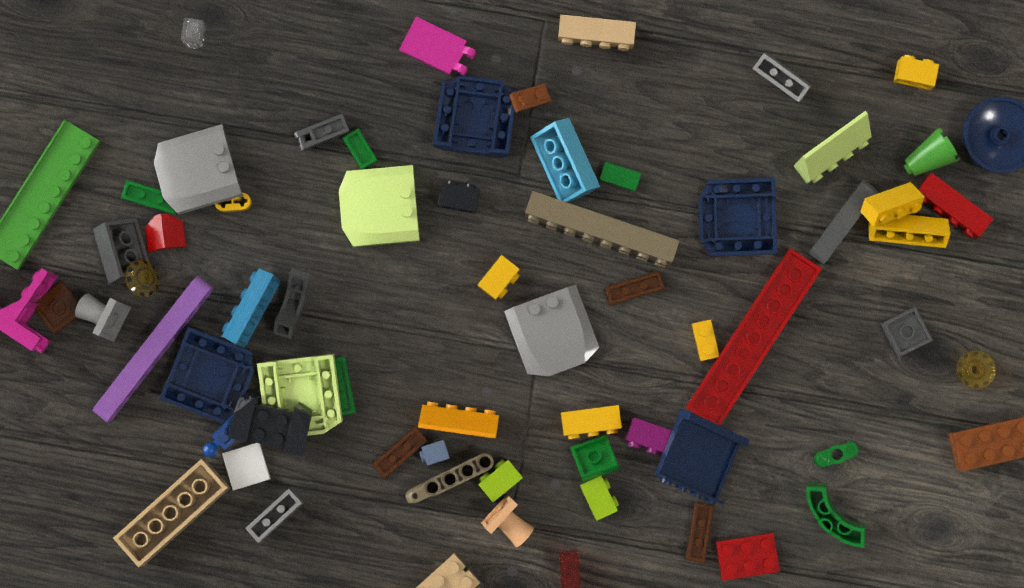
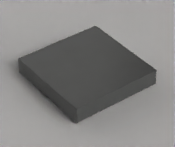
(906, 332)

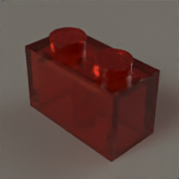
(569, 569)

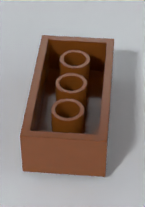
(988, 444)

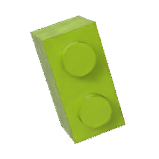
(500, 480)
(599, 498)

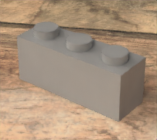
(782, 77)
(274, 515)

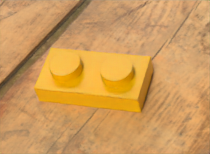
(705, 340)

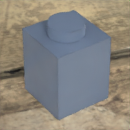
(434, 453)

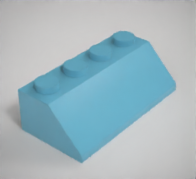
(564, 161)

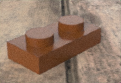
(530, 98)

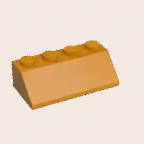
(459, 421)

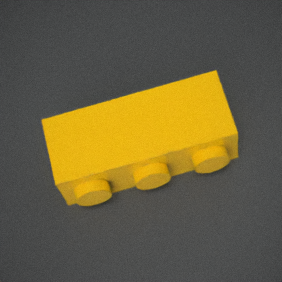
(892, 204)
(591, 421)

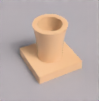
(508, 522)

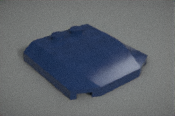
(474, 117)
(738, 217)
(208, 376)

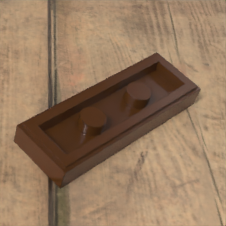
(634, 288)
(400, 452)
(699, 532)

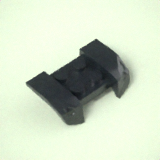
(270, 424)

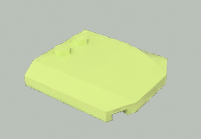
(379, 206)
(307, 381)

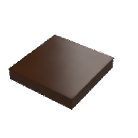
(57, 307)

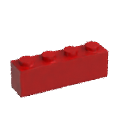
(954, 207)

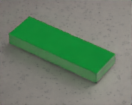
(146, 196)
(345, 388)

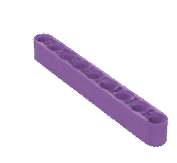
(153, 349)

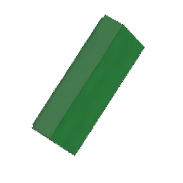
(360, 149)
(620, 176)

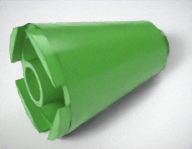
(931, 154)

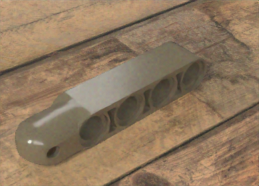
(422, 490)

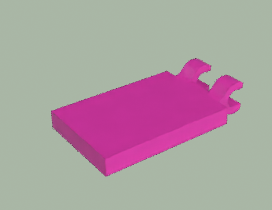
(436, 47)

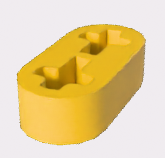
(235, 206)

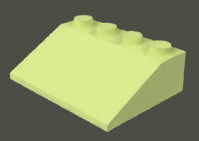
(834, 149)

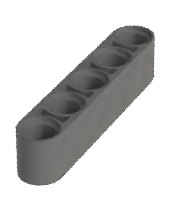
(841, 222)

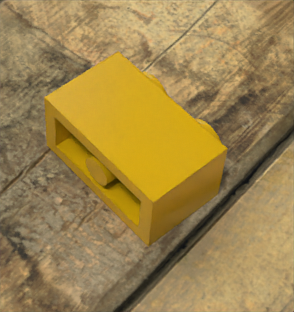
(916, 72)
(499, 277)

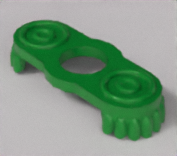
(825, 458)

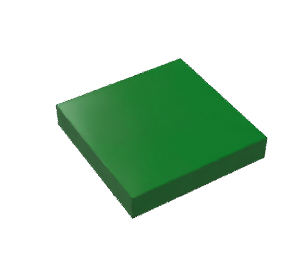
(594, 458)

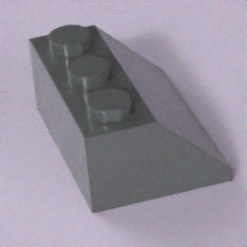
(119, 246)

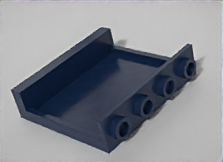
(698, 456)

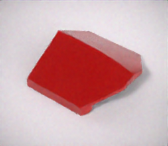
(165, 233)

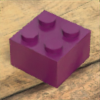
(647, 435)

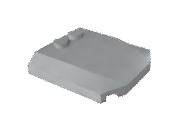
(196, 170)
(552, 332)

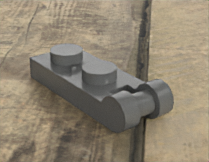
(322, 132)

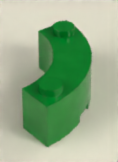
(831, 519)

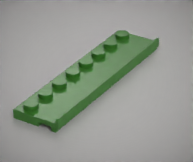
(44, 192)

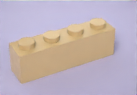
(596, 31)

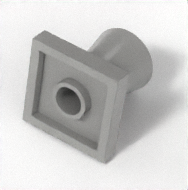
(107, 317)

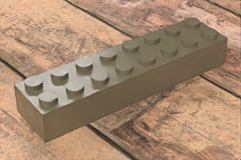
(601, 229)

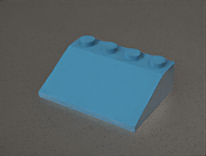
(251, 308)

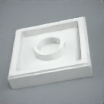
(246, 466)

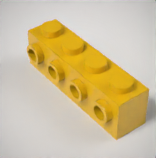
(912, 231)

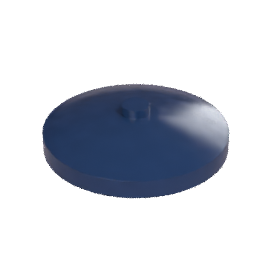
(995, 135)

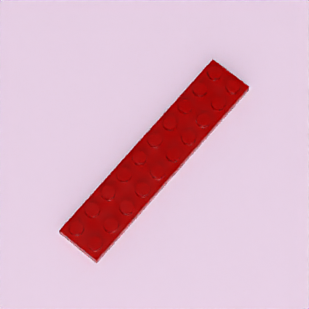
(753, 337)

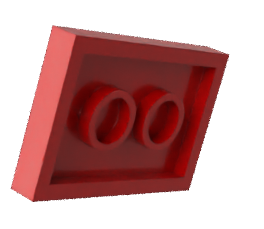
(747, 556)

